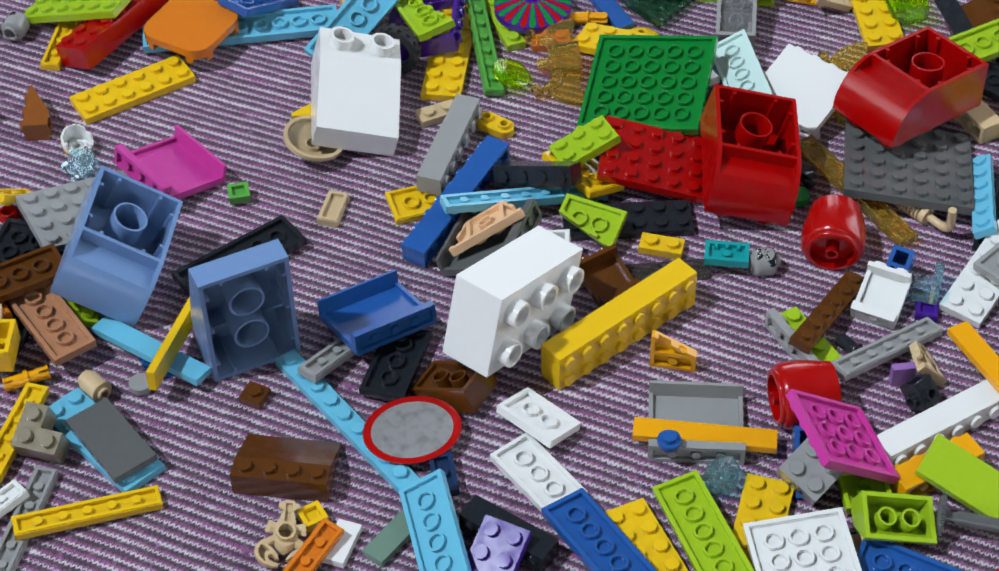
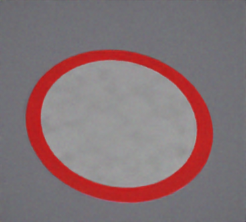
(412, 429)

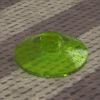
(511, 73)

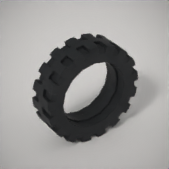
(408, 40)

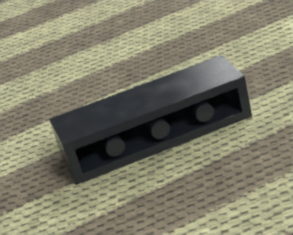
(537, 174)
(541, 548)

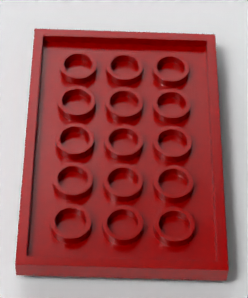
(653, 161)

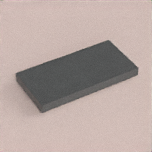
(111, 440)

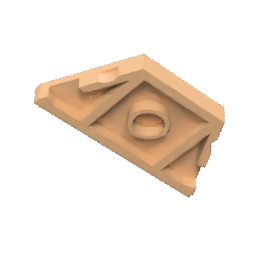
(486, 224)

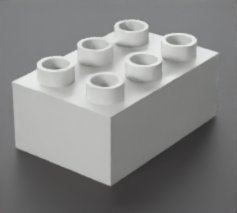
(513, 301)

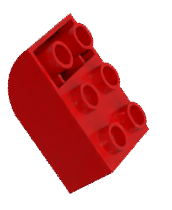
(911, 86)
(750, 155)

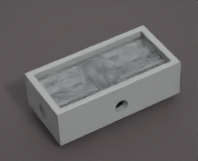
(736, 16)

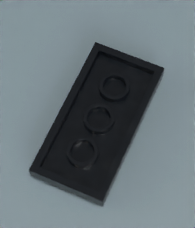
(395, 367)

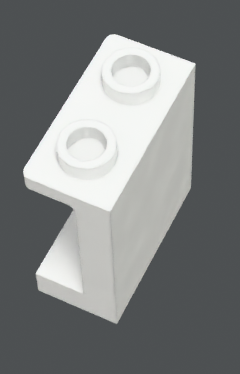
(881, 295)

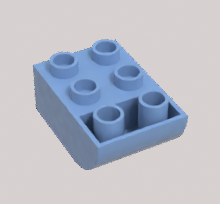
(117, 246)

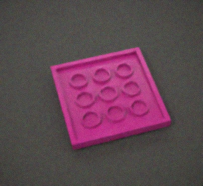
(842, 436)

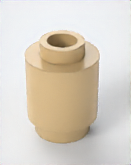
(94, 385)

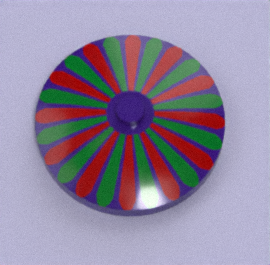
(531, 14)

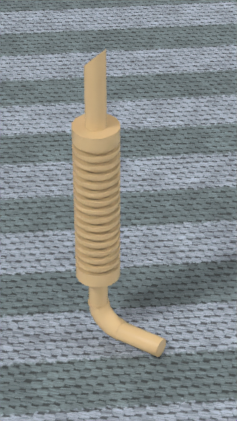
(927, 215)

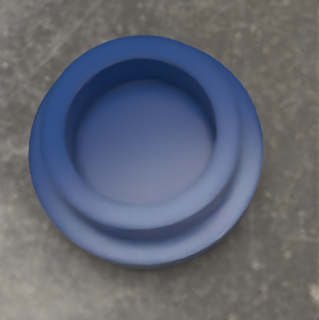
(669, 440)

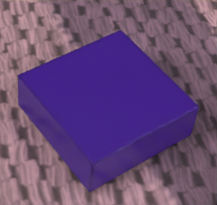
(926, 310)

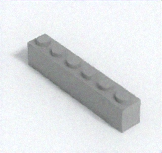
(449, 144)

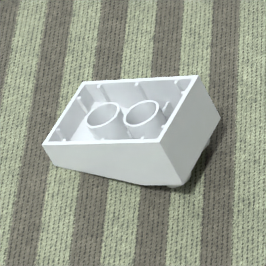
(355, 91)

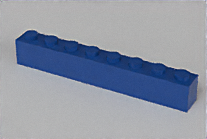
(435, 226)

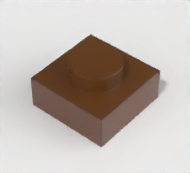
(254, 395)

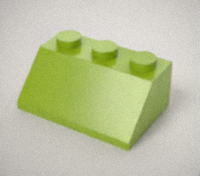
(894, 517)

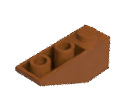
(36, 118)

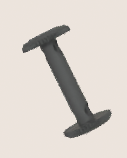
(962, 519)

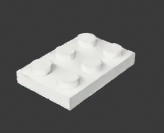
(538, 417)

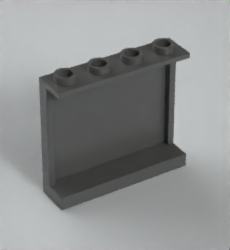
(454, 265)

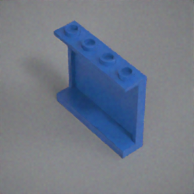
(375, 313)

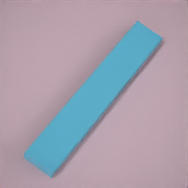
(147, 347)

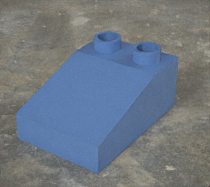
(244, 309)

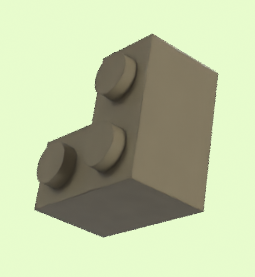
(35, 435)

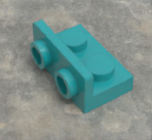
(726, 254)

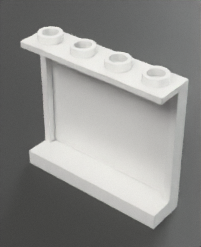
(808, 81)

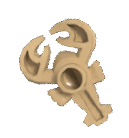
(284, 536)

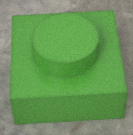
(238, 193)

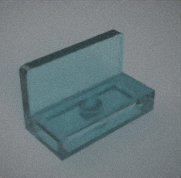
(926, 287)

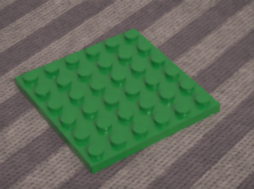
(650, 80)

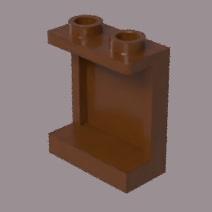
(606, 275)

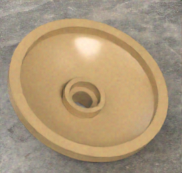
(299, 141)

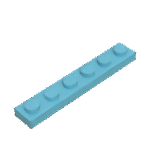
(984, 211)

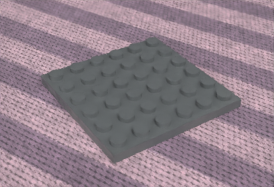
(921, 173)

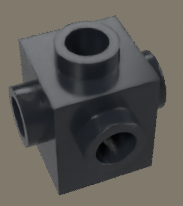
(920, 392)

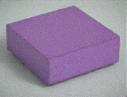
(901, 373)

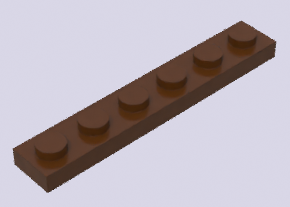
(826, 312)

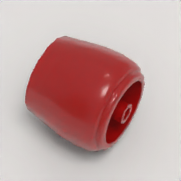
(833, 233)
(802, 375)

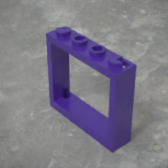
(441, 43)

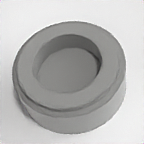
(138, 384)

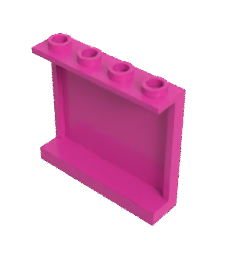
(173, 165)

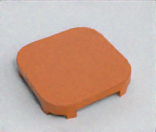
(191, 27)

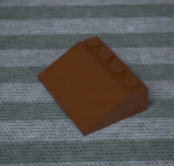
(285, 468)

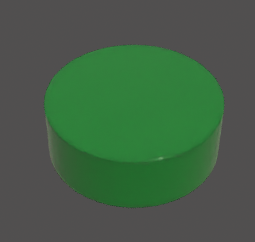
(803, 197)

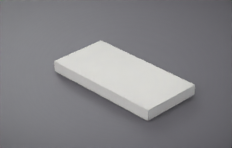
(534, 471)

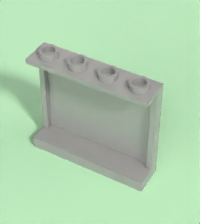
(701, 404)

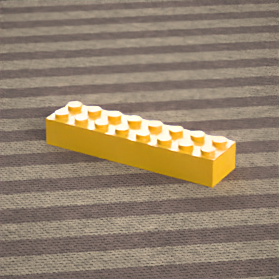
(618, 324)

